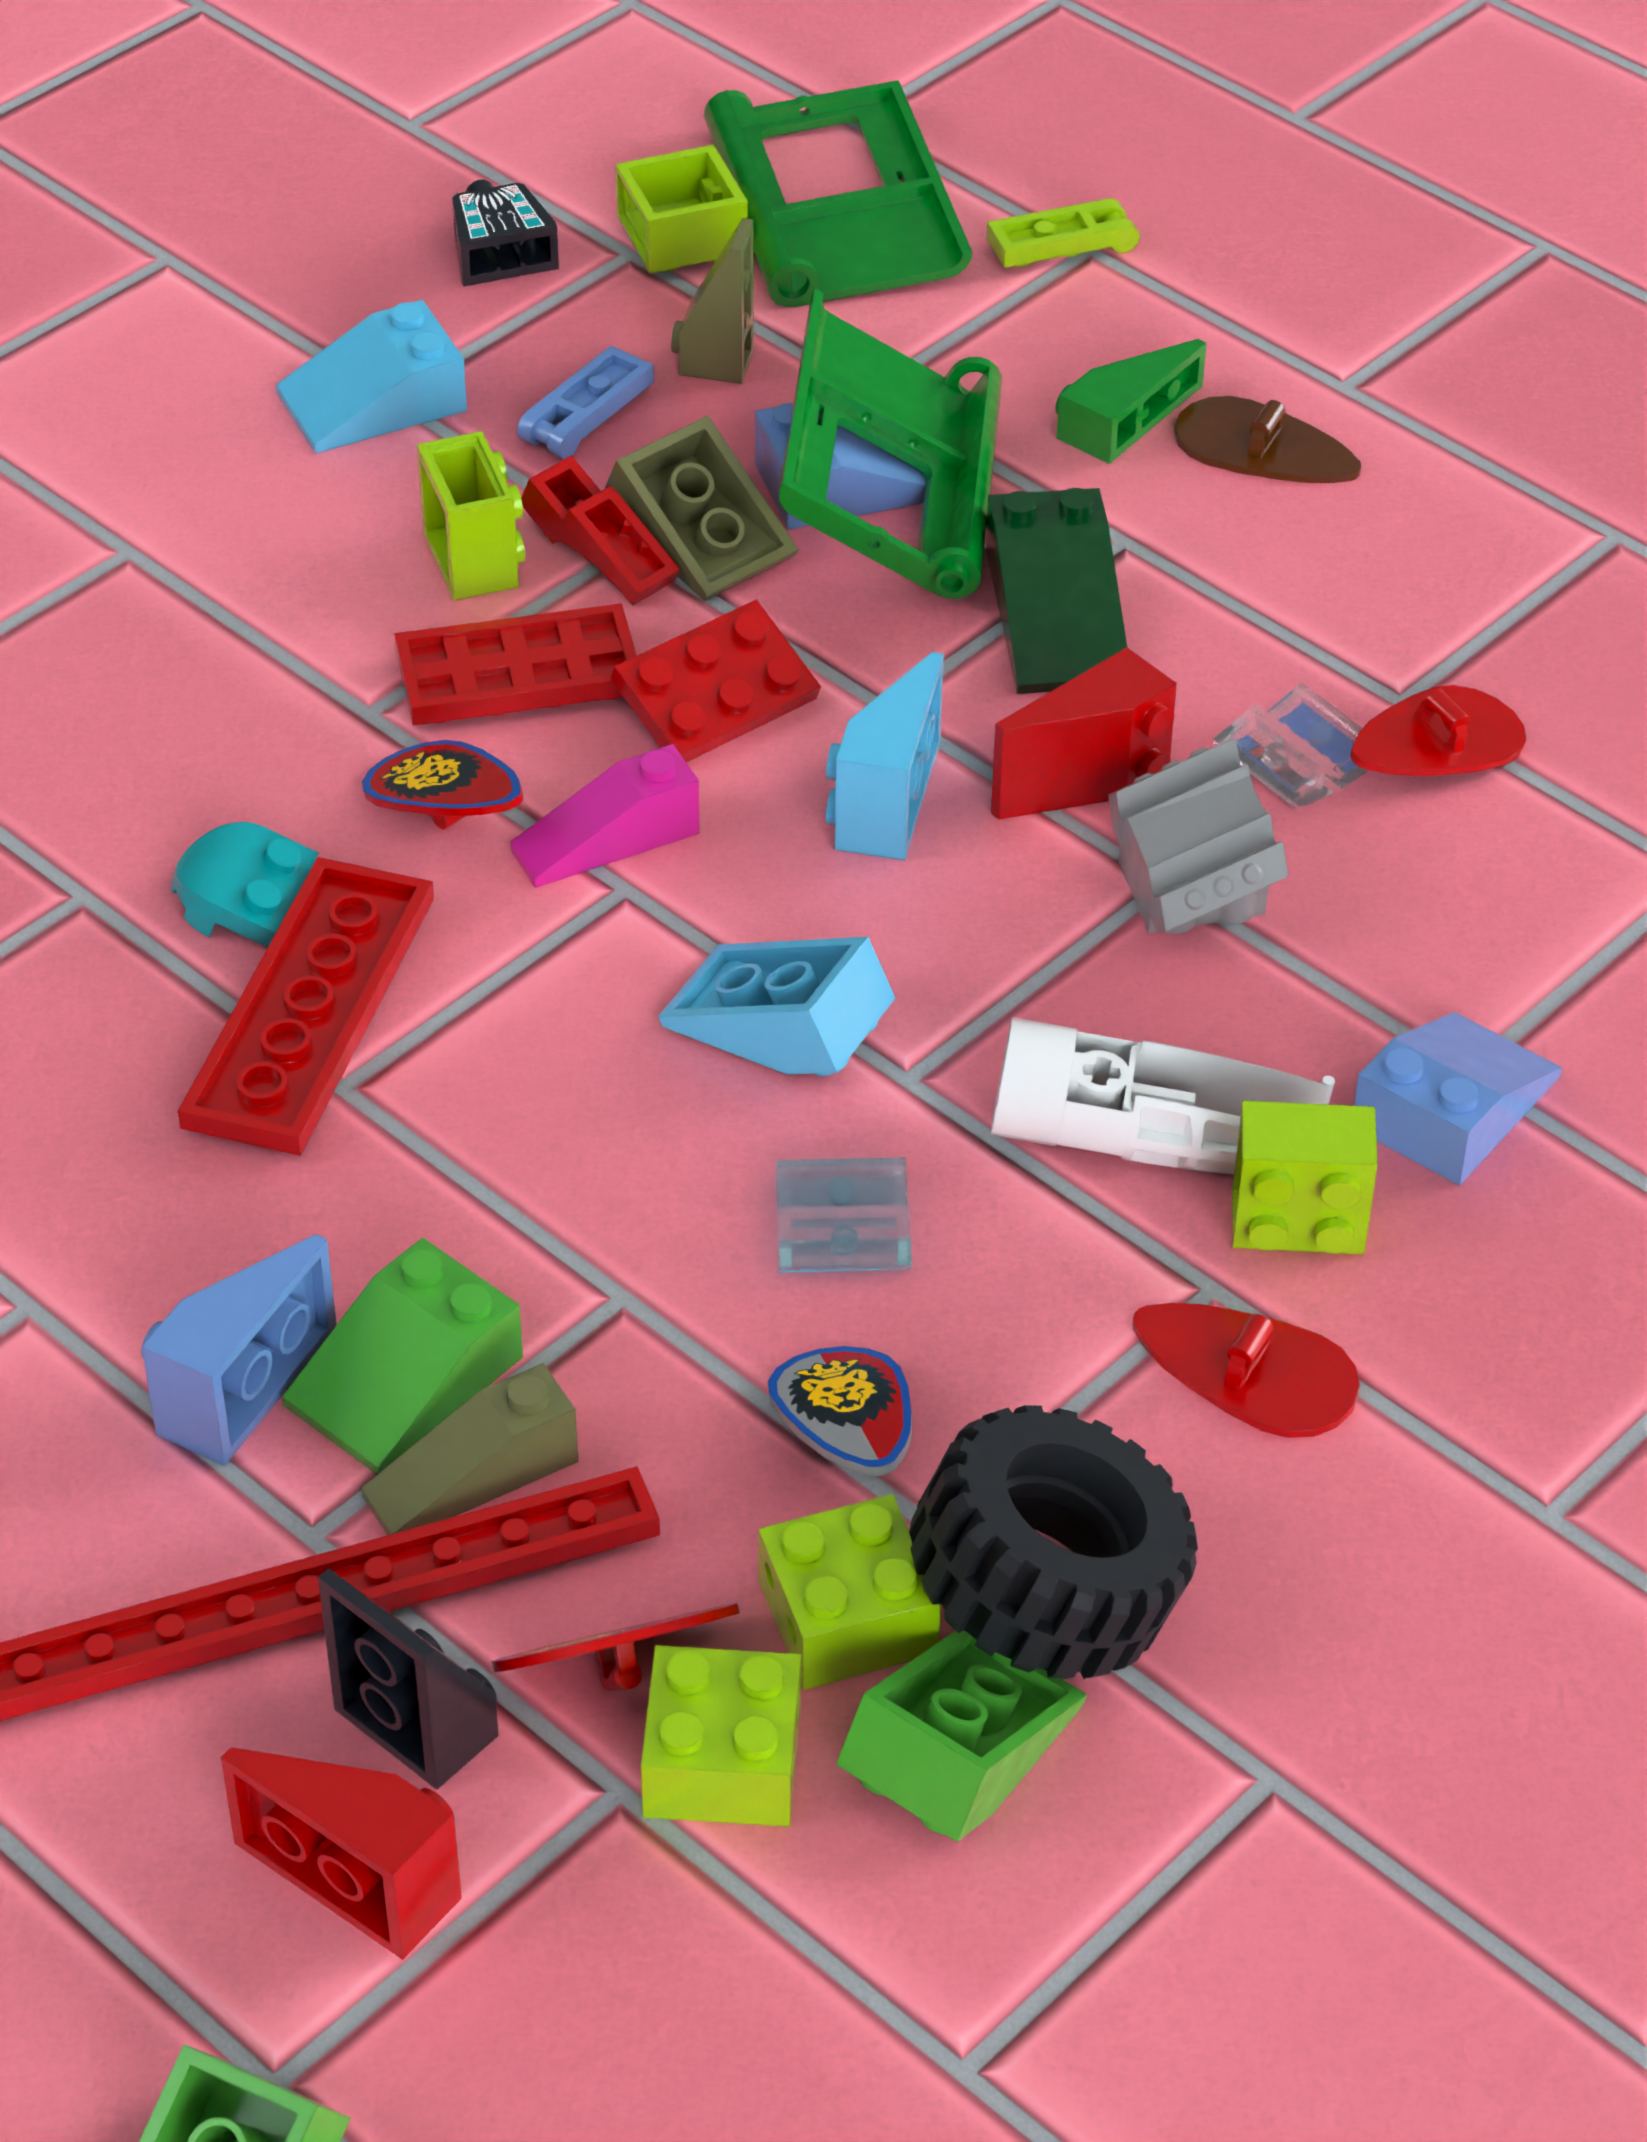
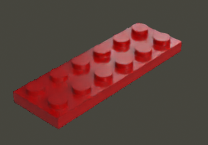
(306, 1006)

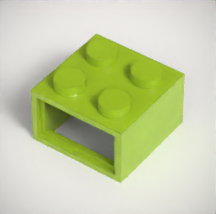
(678, 207)
(470, 515)
(1304, 1177)
(846, 1591)
(721, 1736)

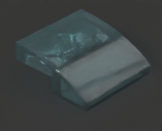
(843, 1215)

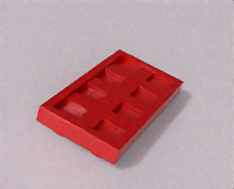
(513, 663)

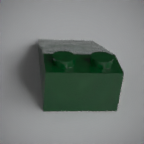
(1054, 584)

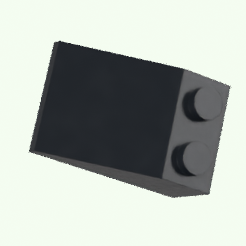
(403, 1686)

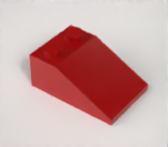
(1084, 738)
(349, 1840)

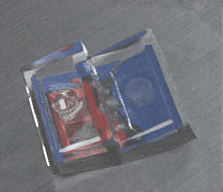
(1297, 746)

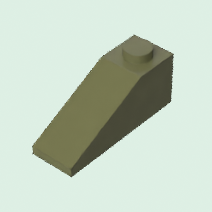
(719, 323)
(478, 1453)

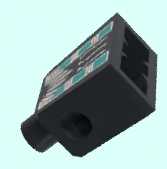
(502, 233)

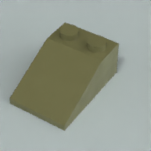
(702, 508)

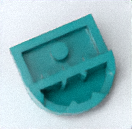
(241, 880)

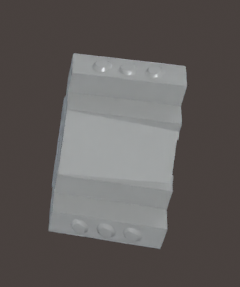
(1197, 842)

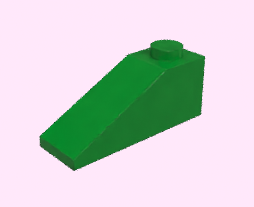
(1127, 398)

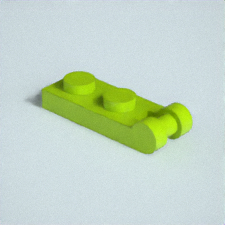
(1062, 233)

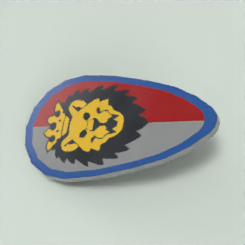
(846, 1406)

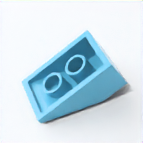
(377, 379)
(887, 764)
(785, 1002)

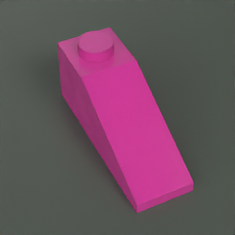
(615, 816)

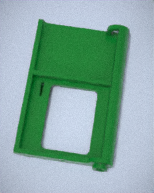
(848, 239)
(911, 415)

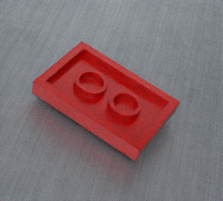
(716, 682)

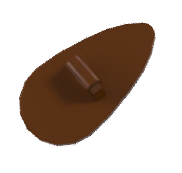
(1262, 442)

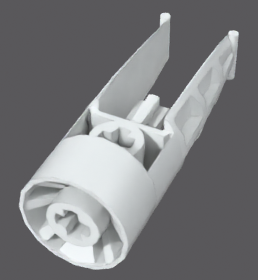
(1133, 1097)

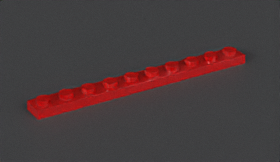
(286, 1598)

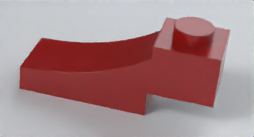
(598, 527)

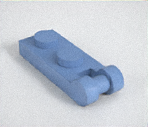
(585, 401)

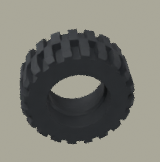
(1024, 1593)

